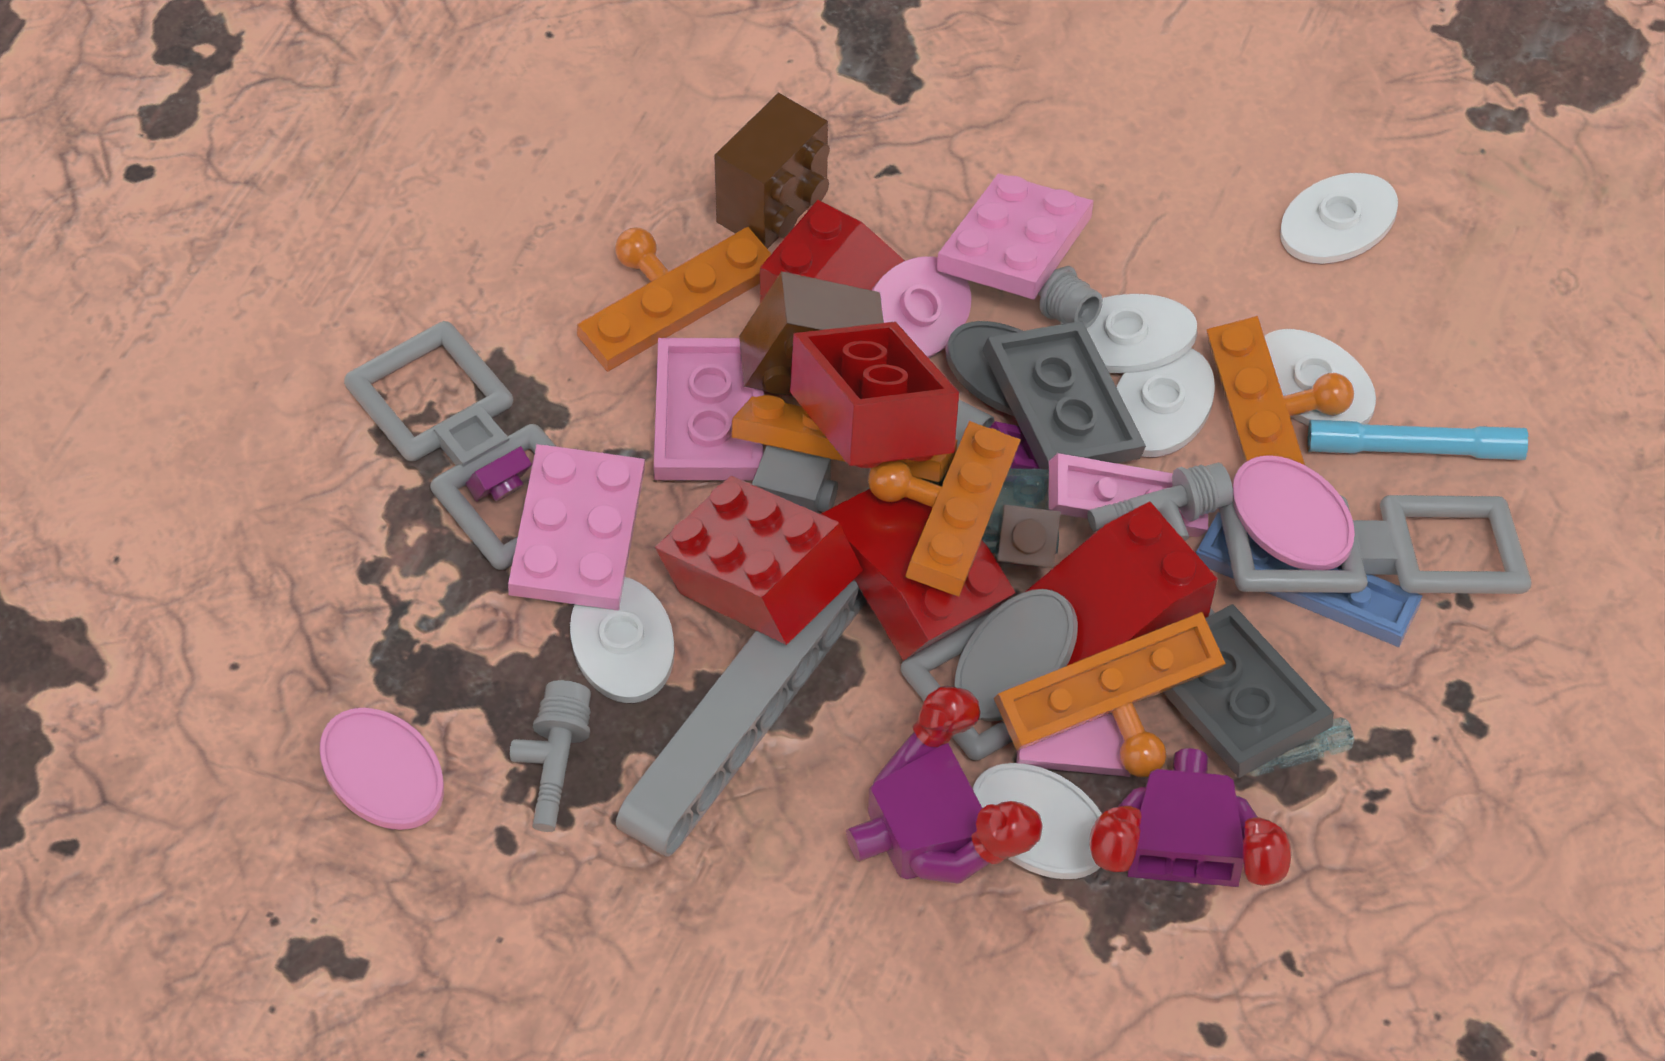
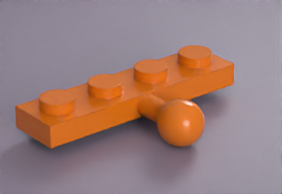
(671, 297)
(1255, 395)
(789, 427)
(959, 506)
(1112, 685)

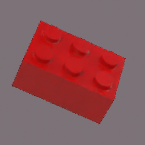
(874, 394)
(759, 559)

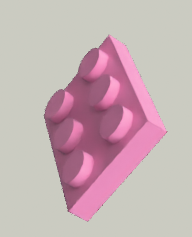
(1015, 235)
(695, 403)
(577, 527)

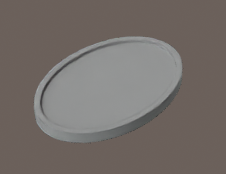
(1015, 645)

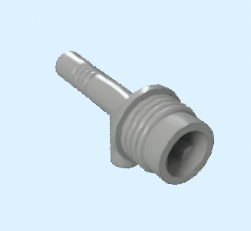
(1069, 298)
(1194, 492)
(562, 721)

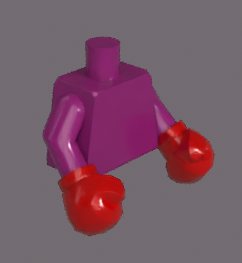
(927, 809)
(1190, 830)

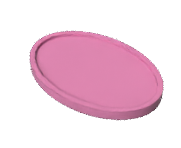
(924, 302)
(1293, 513)
(381, 768)

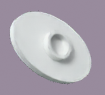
(1339, 218)
(1142, 332)
(1304, 357)
(1169, 402)
(624, 650)
(1064, 813)

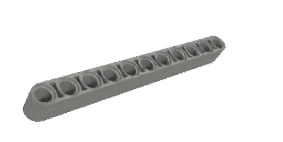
(738, 715)

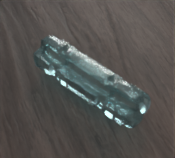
(1336, 740)

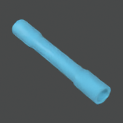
(1480, 442)

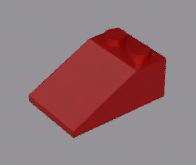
(831, 249)
(1130, 581)
(908, 610)

